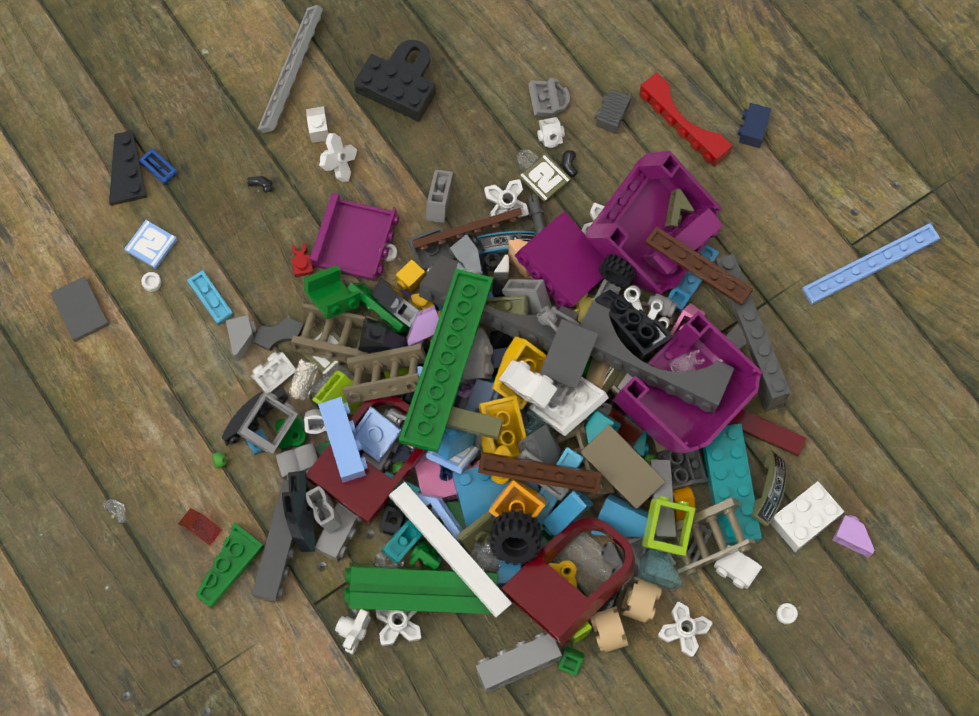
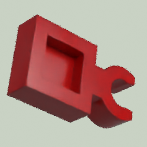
(301, 264)

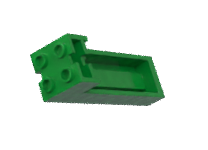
(410, 589)

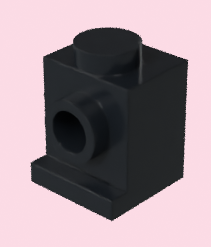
(392, 512)

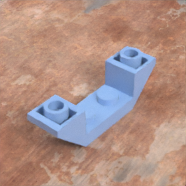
(441, 510)

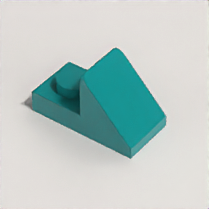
(402, 542)

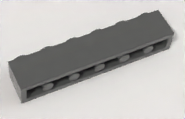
(276, 555)

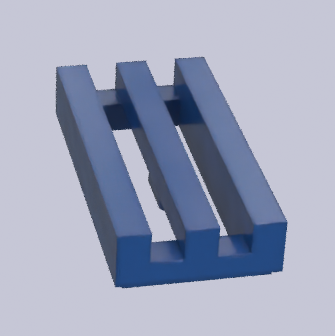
(168, 176)

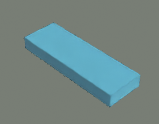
(210, 297)

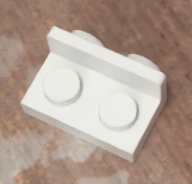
(273, 372)

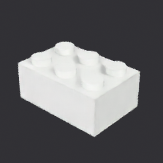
(806, 516)

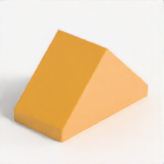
(683, 494)

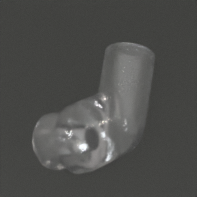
(117, 508)

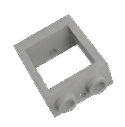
(260, 442)

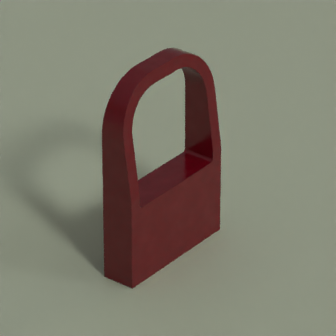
(366, 494)
(551, 598)

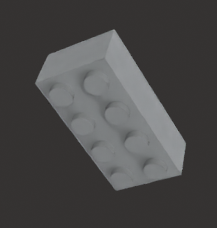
(518, 663)

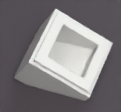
(502, 269)

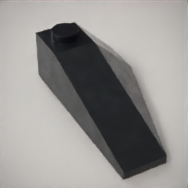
(634, 329)
(380, 337)

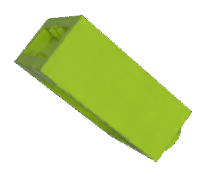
(648, 539)

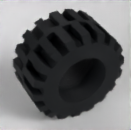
(516, 525)

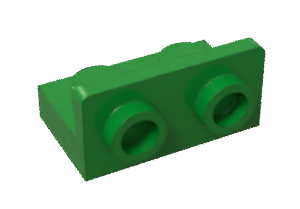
(426, 553)

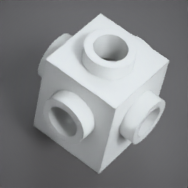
(550, 132)

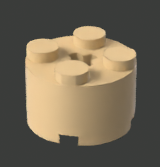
(640, 600)
(610, 630)

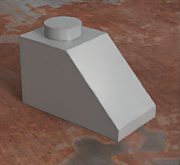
(240, 335)

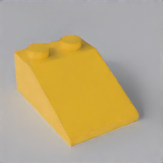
(518, 351)
(512, 427)

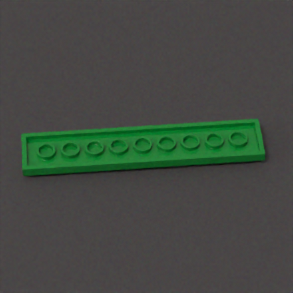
(446, 361)

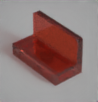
(628, 430)

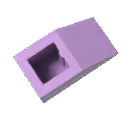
(423, 326)

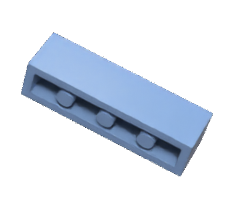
(341, 438)

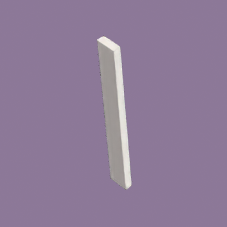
(450, 549)

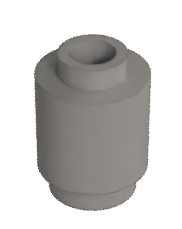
(668, 308)

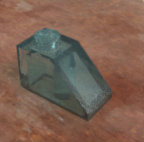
(659, 570)

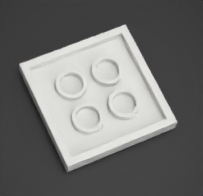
(574, 408)

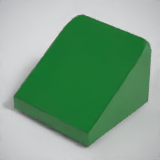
(571, 661)

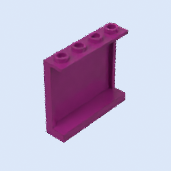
(354, 238)
(562, 260)

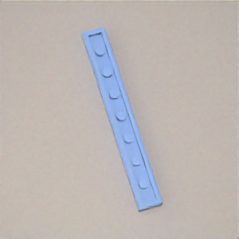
(870, 264)

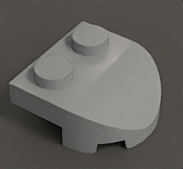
(548, 97)

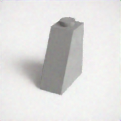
(534, 289)

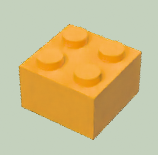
(517, 497)

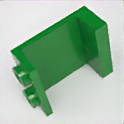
(330, 293)

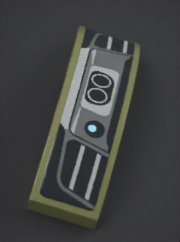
(774, 488)

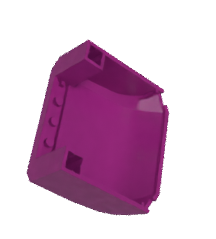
(640, 207)
(684, 425)

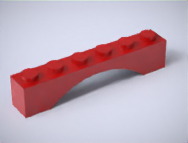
(709, 144)

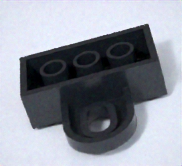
(398, 83)

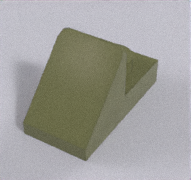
(677, 204)

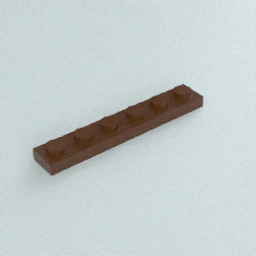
(475, 227)
(699, 266)
(539, 472)

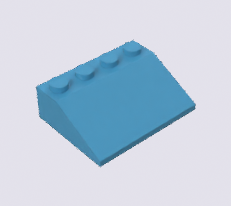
(477, 493)

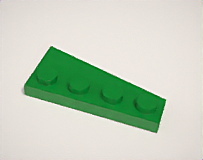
(374, 305)
(235, 557)

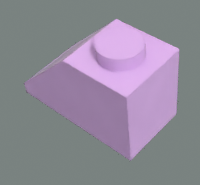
(854, 536)

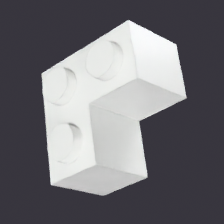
(528, 385)

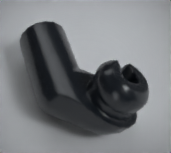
(567, 161)
(262, 181)

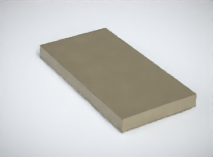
(622, 466)

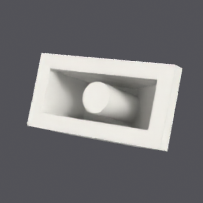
(317, 124)

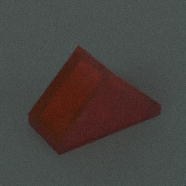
(200, 526)

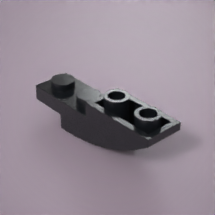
(395, 301)
(230, 434)
(298, 519)

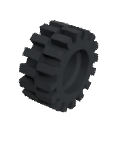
(617, 270)

